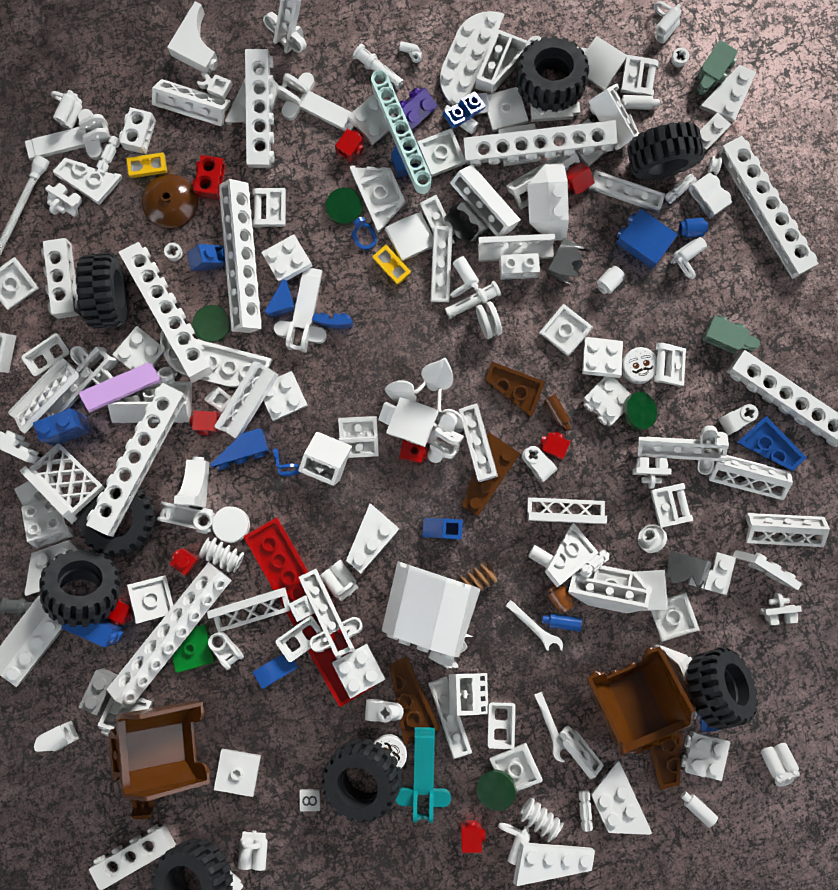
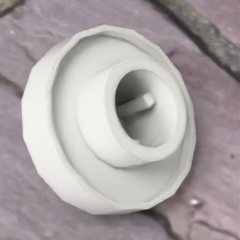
(652, 538)

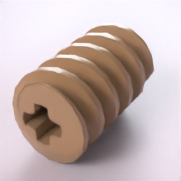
(480, 577)

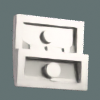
(603, 62)
(410, 236)
(412, 421)
(360, 434)

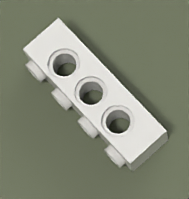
(50, 252)
(105, 875)

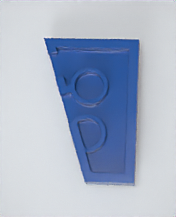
(771, 443)

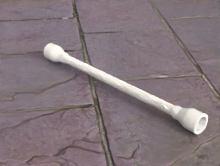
(39, 166)

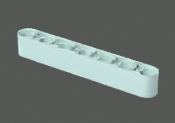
(400, 123)

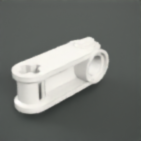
(186, 516)

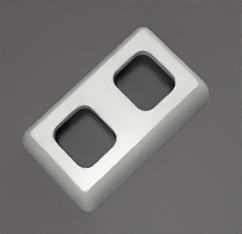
(44, 349)
(297, 632)
(508, 724)

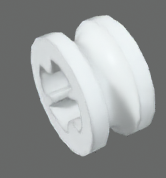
(680, 51)
(714, 165)
(167, 250)

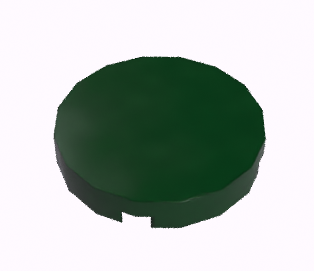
(344, 206)
(211, 323)
(640, 411)
(496, 790)

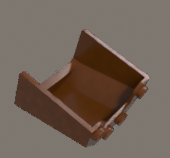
(642, 703)
(157, 751)

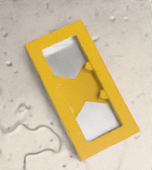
(146, 165)
(391, 265)

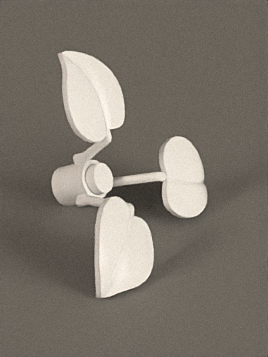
(436, 377)

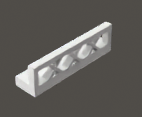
(192, 103)
(520, 185)
(493, 247)
(247, 401)
(757, 472)
(566, 518)
(788, 526)
(244, 604)

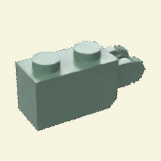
(714, 67)
(729, 335)

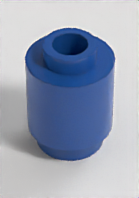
(693, 227)

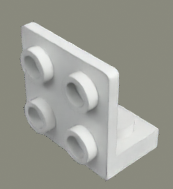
(44, 524)

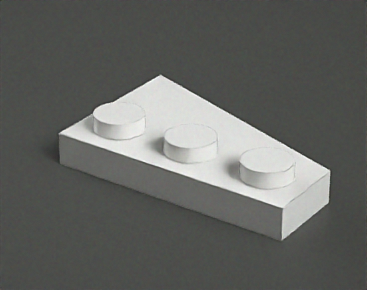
(730, 94)
(91, 182)
(570, 556)
(772, 569)

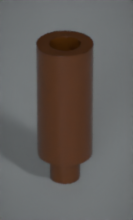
(558, 412)

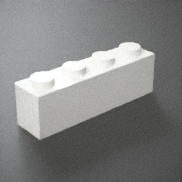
(485, 201)

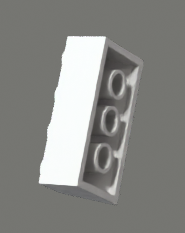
(132, 408)
(27, 643)

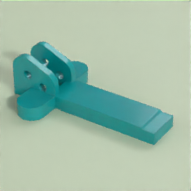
(424, 777)

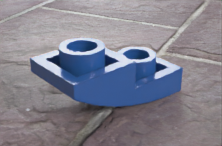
(464, 110)
(340, 321)
(273, 671)

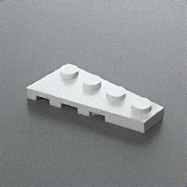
(548, 861)

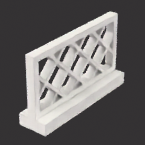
(43, 394)
(53, 495)

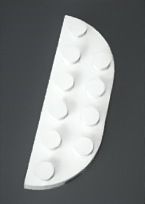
(467, 55)
(228, 363)

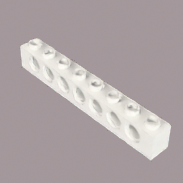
(606, 130)
(765, 216)
(240, 256)
(132, 257)
(792, 392)
(138, 471)
(168, 635)

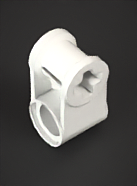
(736, 419)
(541, 466)
(225, 651)
(382, 710)

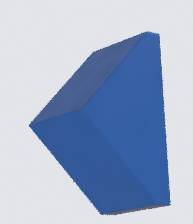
(281, 301)

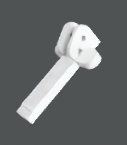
(285, 26)
(310, 102)
(73, 138)
(303, 313)
(86, 376)
(444, 430)
(709, 448)
(327, 616)

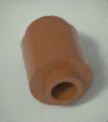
(560, 598)

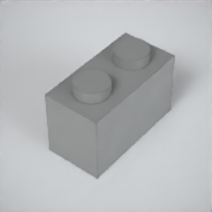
(96, 695)

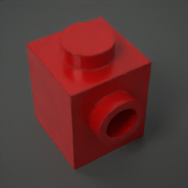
(350, 145)
(579, 178)
(204, 422)
(554, 445)
(413, 452)
(184, 561)
(121, 613)
(472, 837)

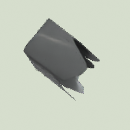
(462, 227)
(566, 261)
(682, 567)

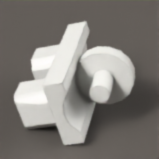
(60, 202)
(660, 469)
(771, 613)

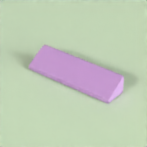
(119, 387)

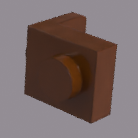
(142, 809)

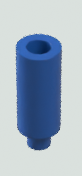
(563, 622)

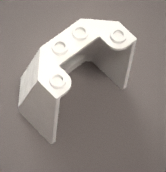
(429, 610)

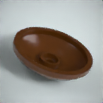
(175, 210)

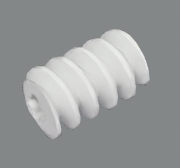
(221, 555)
(541, 819)

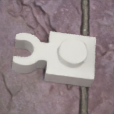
(217, 86)

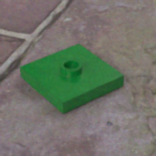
(193, 650)

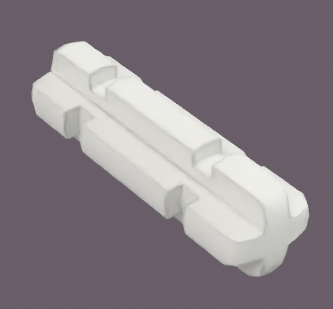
(108, 153)
(680, 188)
(596, 562)
(585, 811)

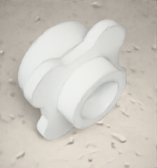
(167, 375)

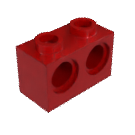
(213, 177)

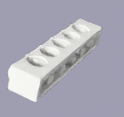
(253, 60)

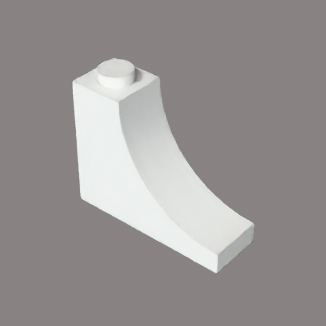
(189, 47)
(194, 485)

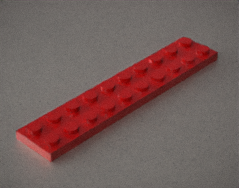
(282, 569)

